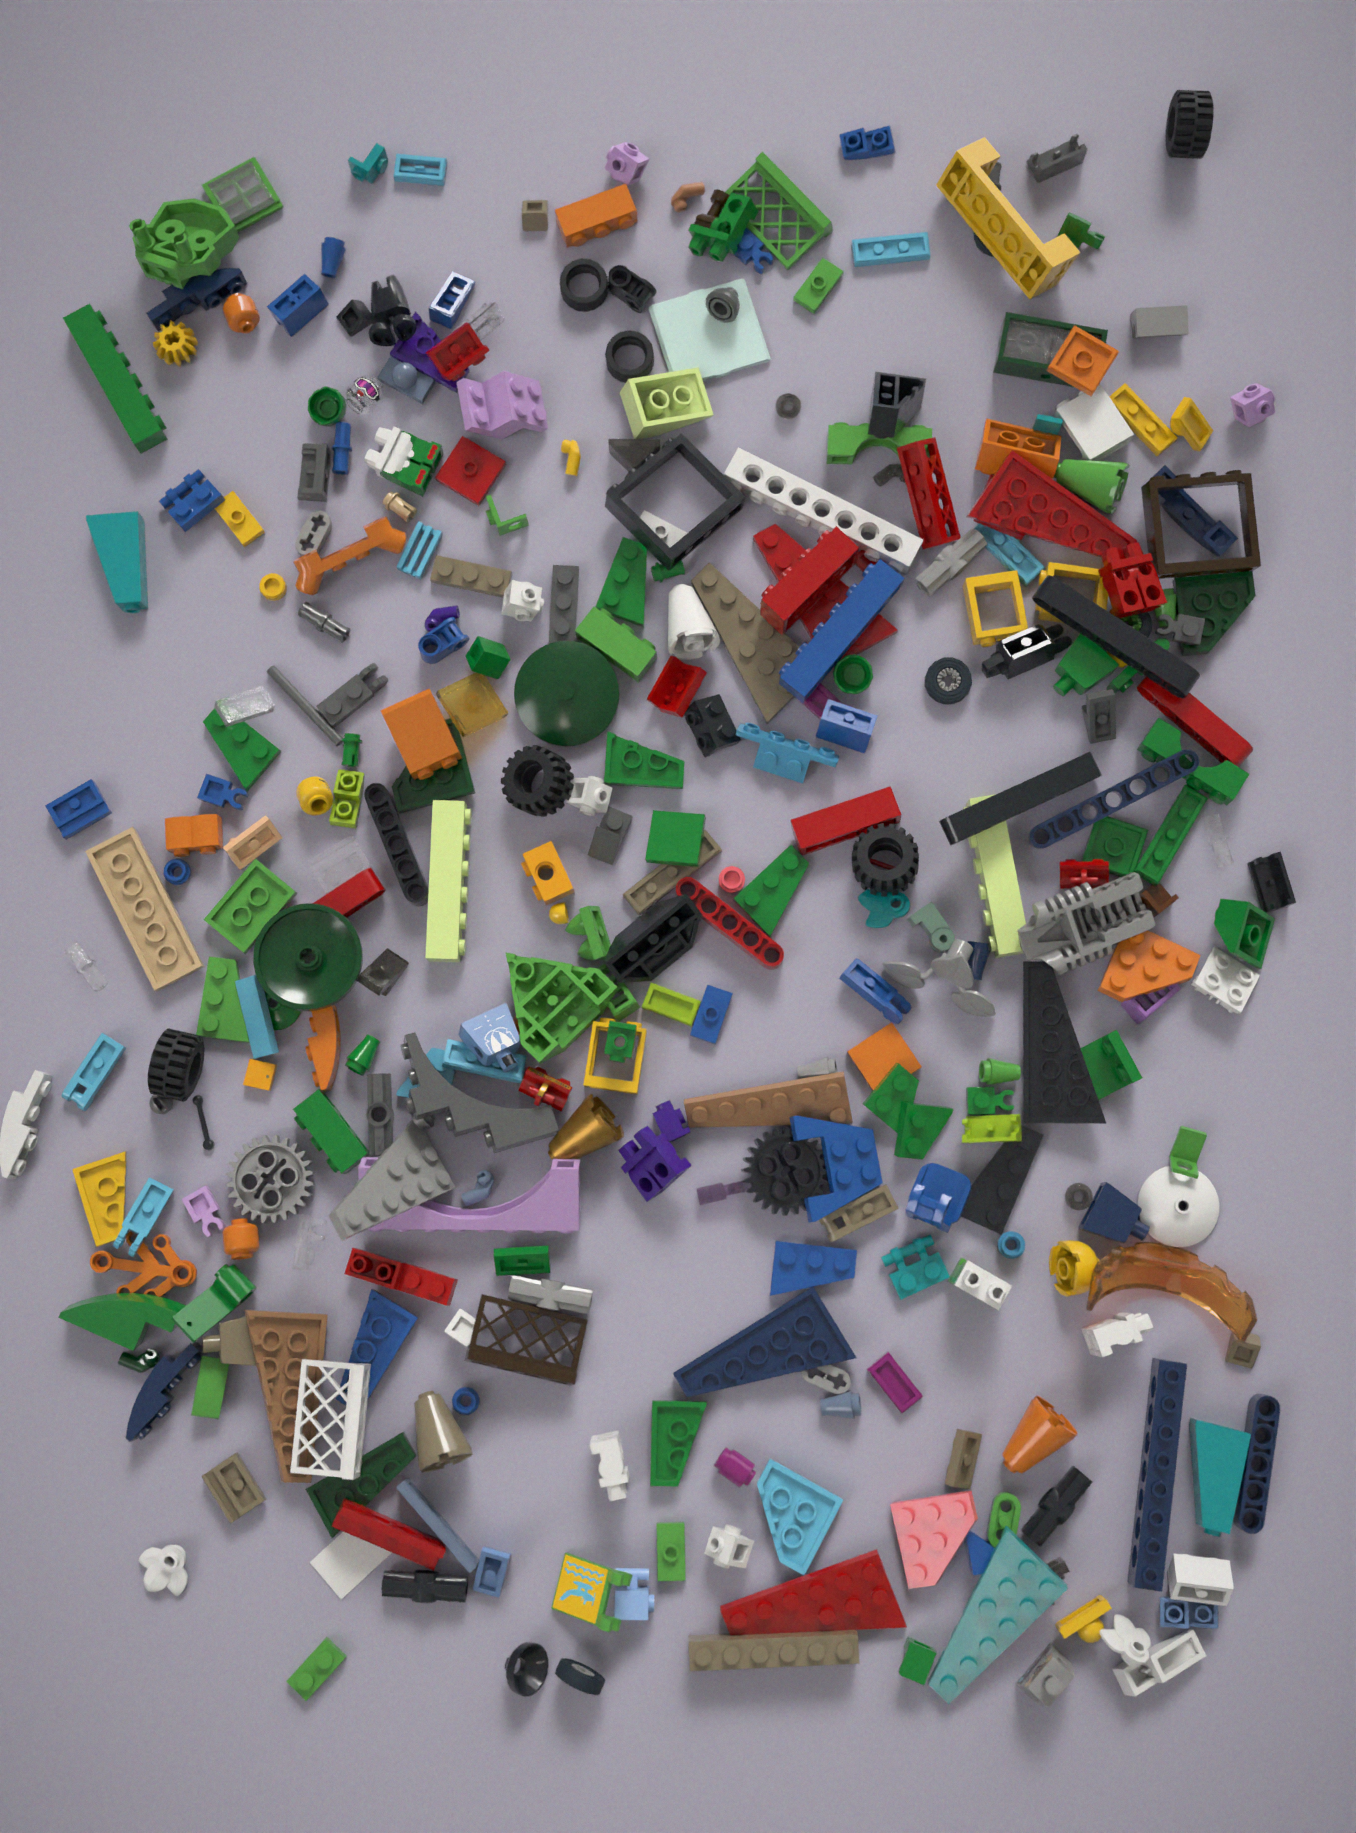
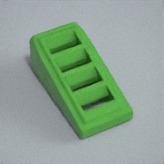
(626, 1008)

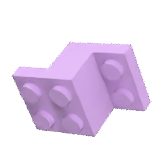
(502, 405)

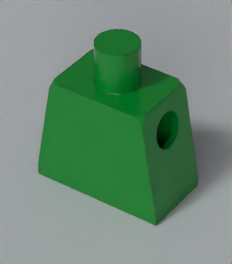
(1083, 667)

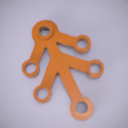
(149, 1267)

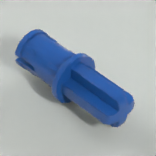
(341, 448)

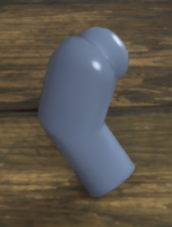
(482, 1188)

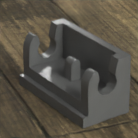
(1057, 159)
(314, 472)

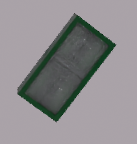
(1031, 344)

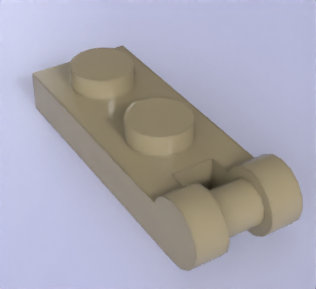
(860, 1212)

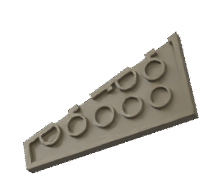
(749, 639)

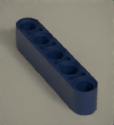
(1261, 1476)

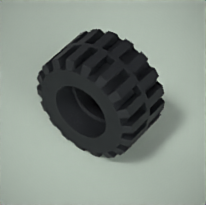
(1189, 124)
(521, 773)
(879, 840)
(176, 1064)

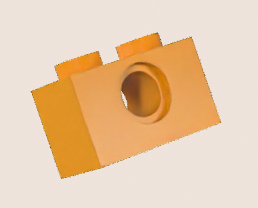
(542, 858)

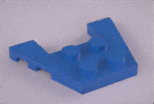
(849, 1162)

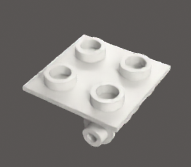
(1226, 981)

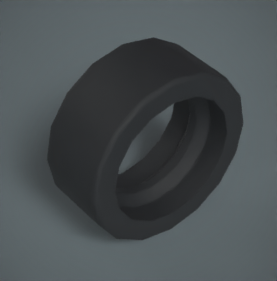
(578, 267)
(627, 338)

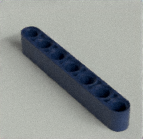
(1125, 794)

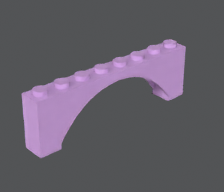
(545, 1207)

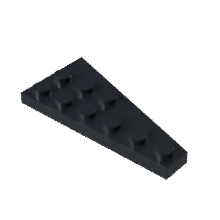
(1054, 1068)

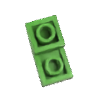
(210, 1388)

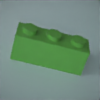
(617, 643)

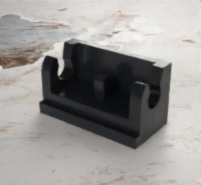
(1271, 882)

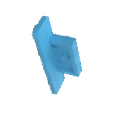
(783, 755)

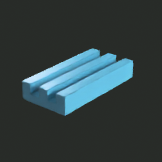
(420, 174)
(410, 546)

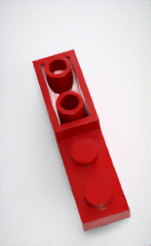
(401, 1276)

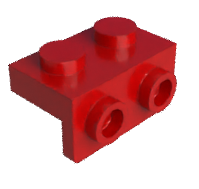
(457, 353)
(676, 687)

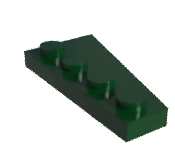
(377, 1471)

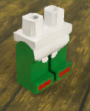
(405, 459)

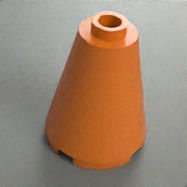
(1037, 1436)

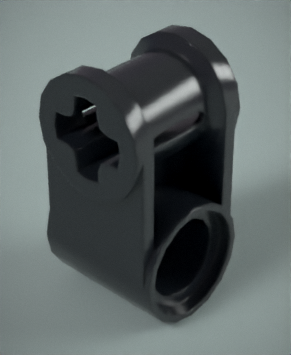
(634, 291)

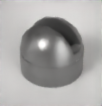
(166, 1102)

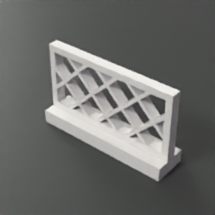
(354, 1419)

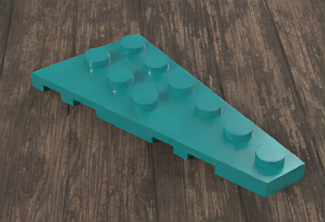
(1002, 1606)

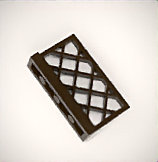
(521, 1364)

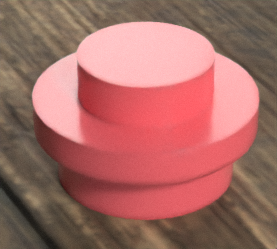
(731, 879)

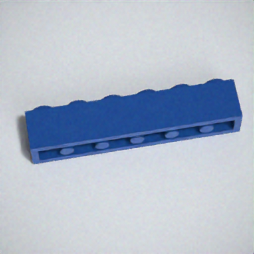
(841, 630)

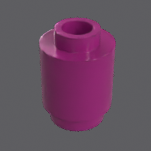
(735, 1467)

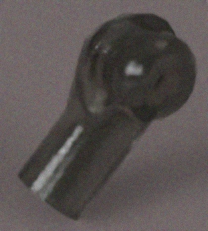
(888, 473)

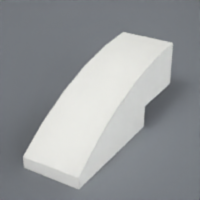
(1164, 1662)

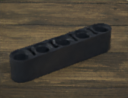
(392, 833)

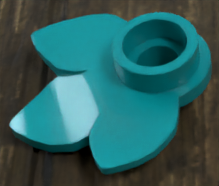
(881, 908)

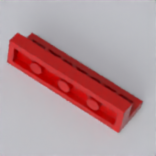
(925, 493)
(389, 1534)

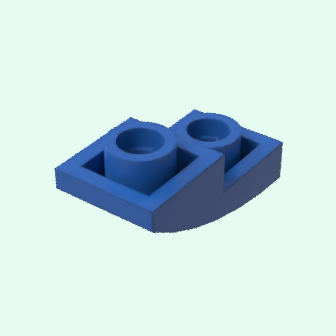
(866, 145)

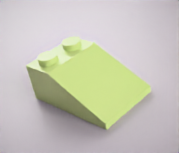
(665, 402)

